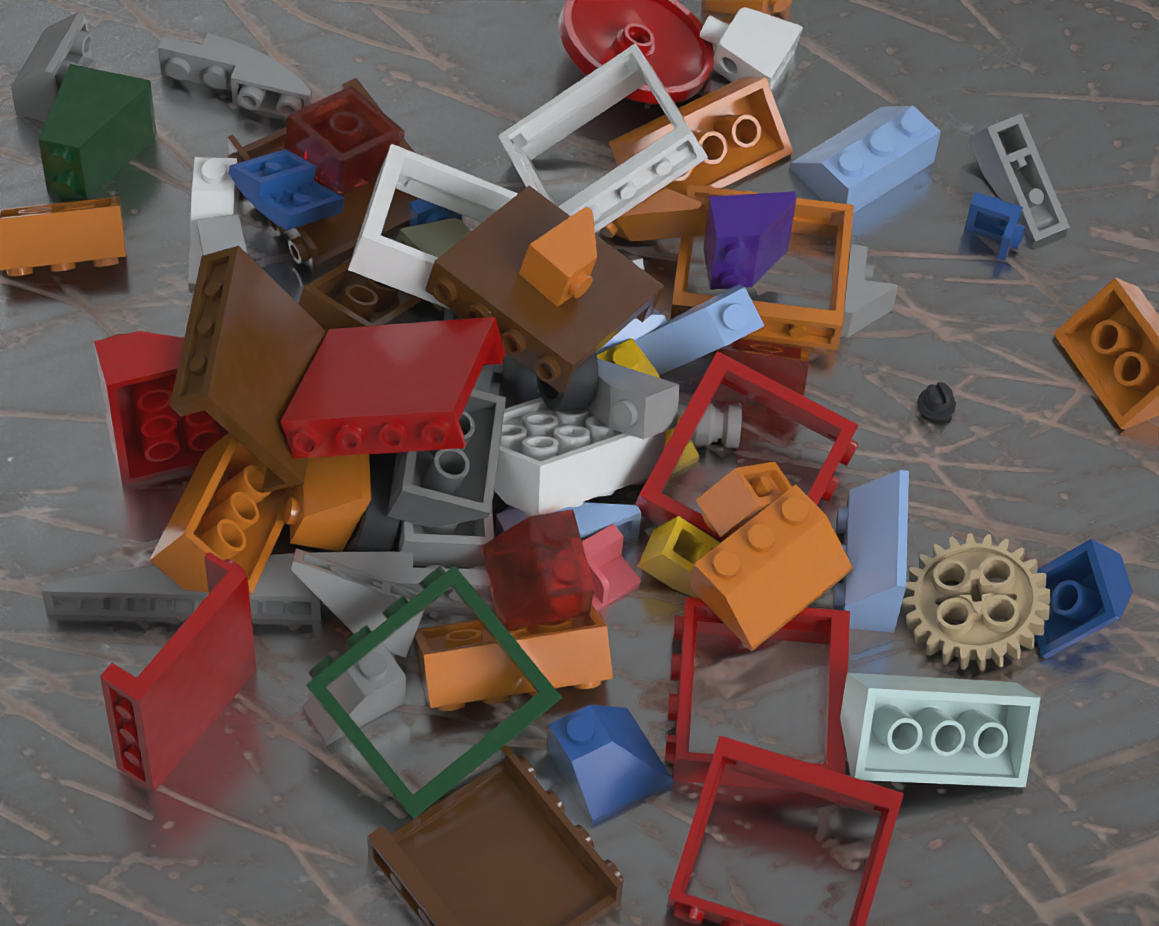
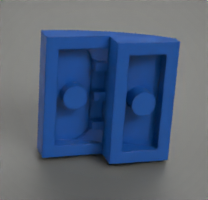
(285, 189)

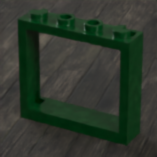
(397, 616)

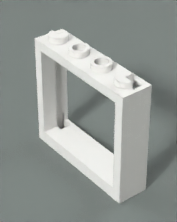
(582, 102)
(429, 180)

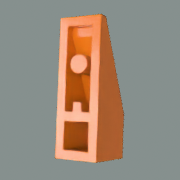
(660, 217)

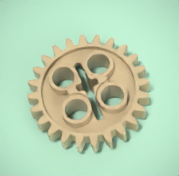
(979, 635)

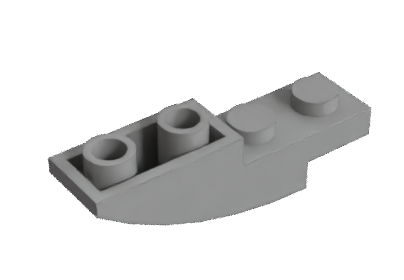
(225, 64)

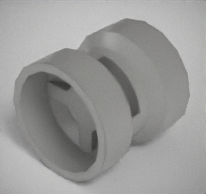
(720, 425)

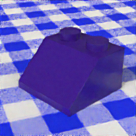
(746, 236)

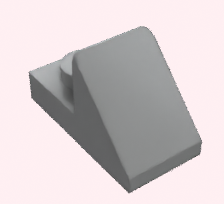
(864, 298)

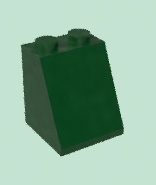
(94, 130)

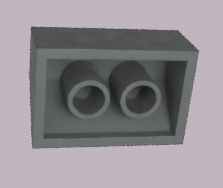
(452, 484)

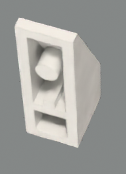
(212, 196)

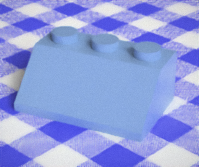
(870, 156)
(877, 549)

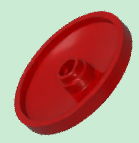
(660, 28)

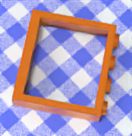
(785, 322)

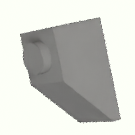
(364, 693)

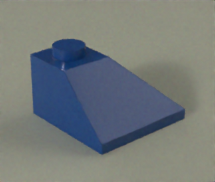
(1086, 594)
(605, 760)

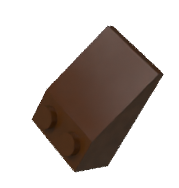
(353, 300)

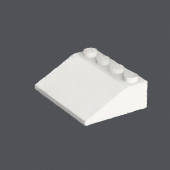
(566, 458)

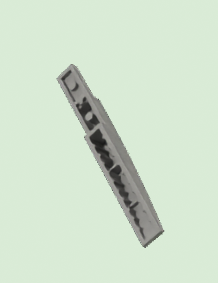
(276, 595)

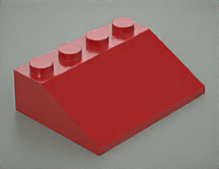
(137, 391)

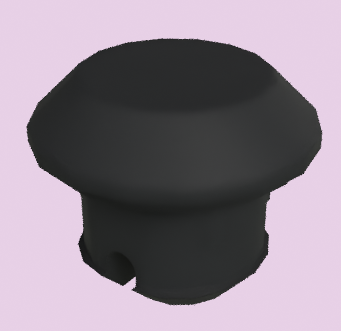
(937, 401)

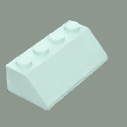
(938, 730)

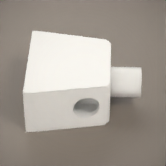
(751, 45)

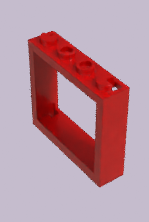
(725, 370)
(809, 626)
(799, 777)

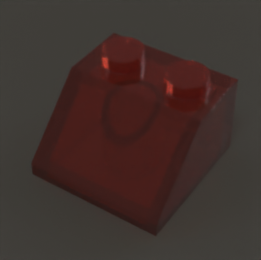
(343, 138)
(774, 360)
(539, 571)

